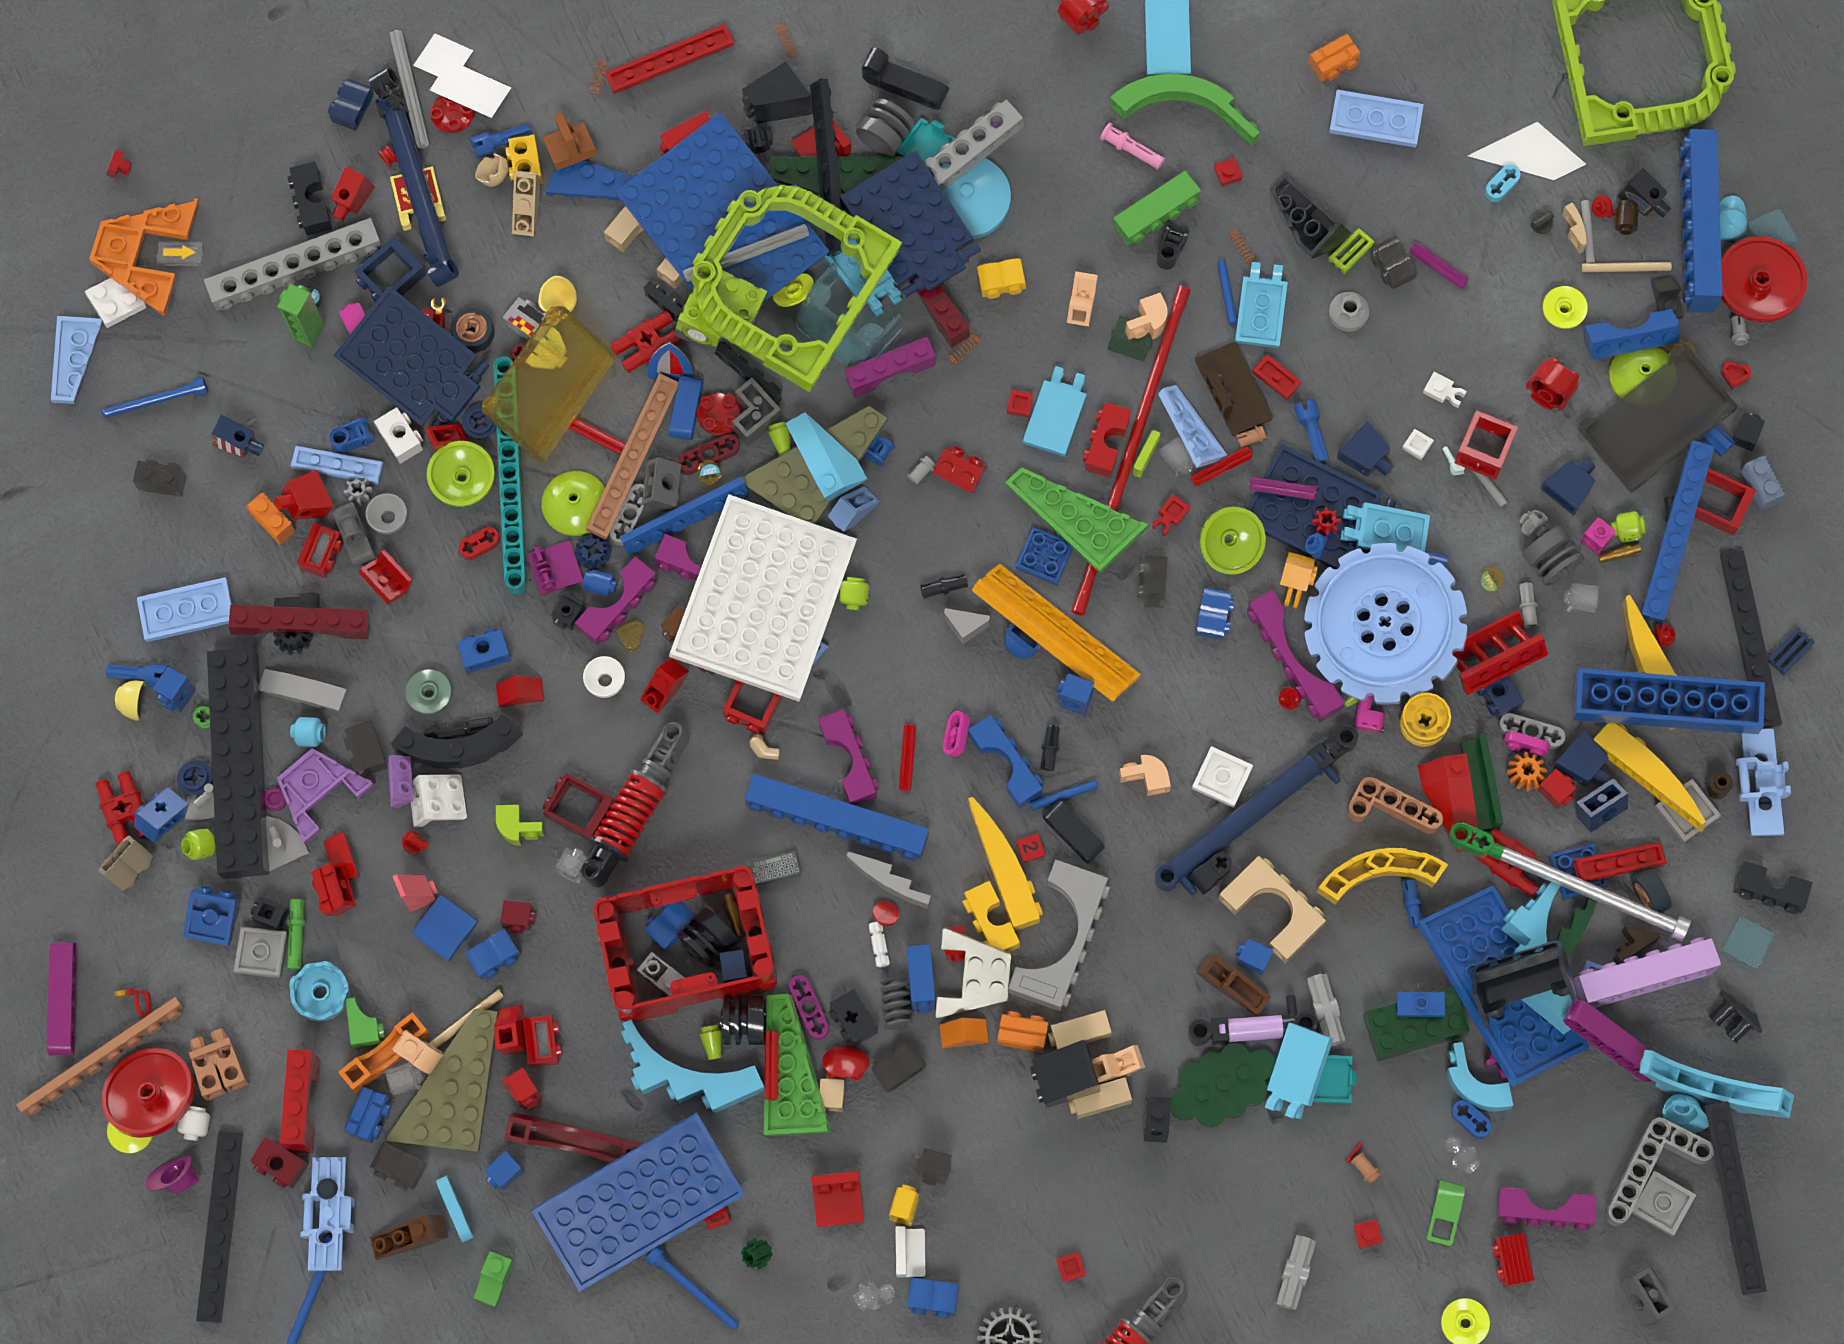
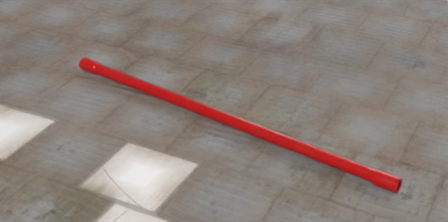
(1178, 305)

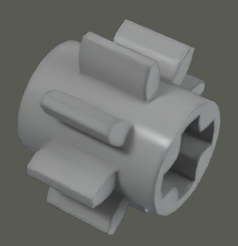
(358, 485)
(1534, 524)

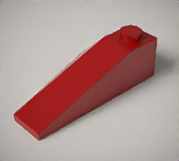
(1450, 791)

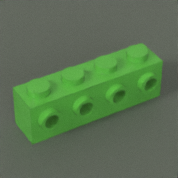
(1157, 208)
(301, 314)

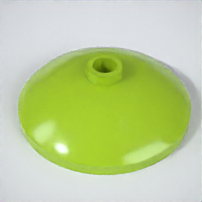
(1627, 372)
(457, 460)
(566, 515)
(1245, 542)

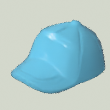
(1732, 219)
(1685, 1112)

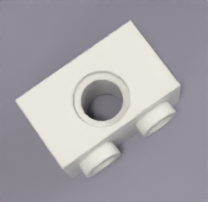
(402, 447)

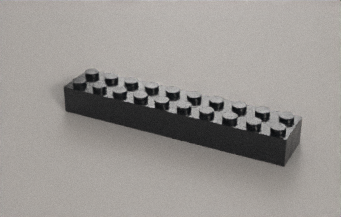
(237, 763)

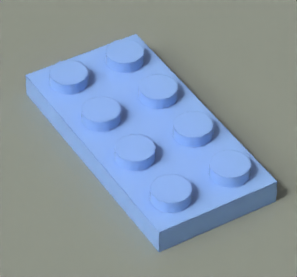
(1376, 118)
(185, 609)

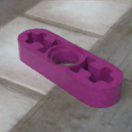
(809, 1025)

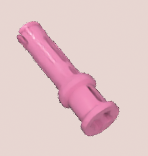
(1124, 142)

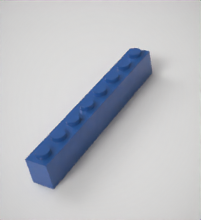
(1677, 531)
(836, 816)

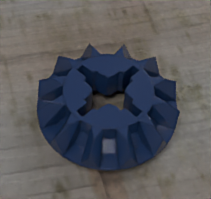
(470, 425)
(596, 560)
(187, 772)

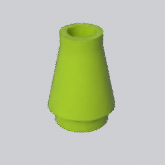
(780, 437)
(712, 1041)

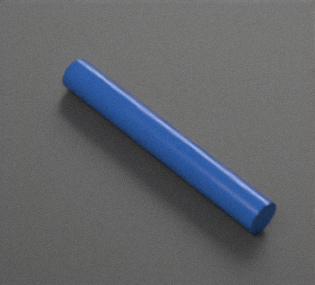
(1227, 294)
(1062, 795)

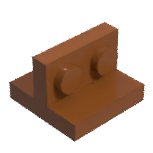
(569, 144)

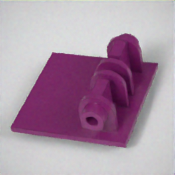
(554, 567)

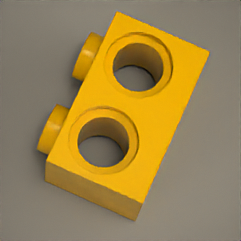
(528, 160)

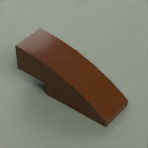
(1233, 984)

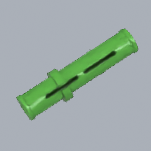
(295, 941)

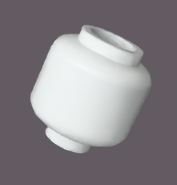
(194, 1123)

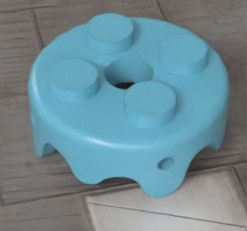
(308, 980)

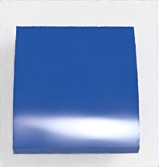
(445, 927)

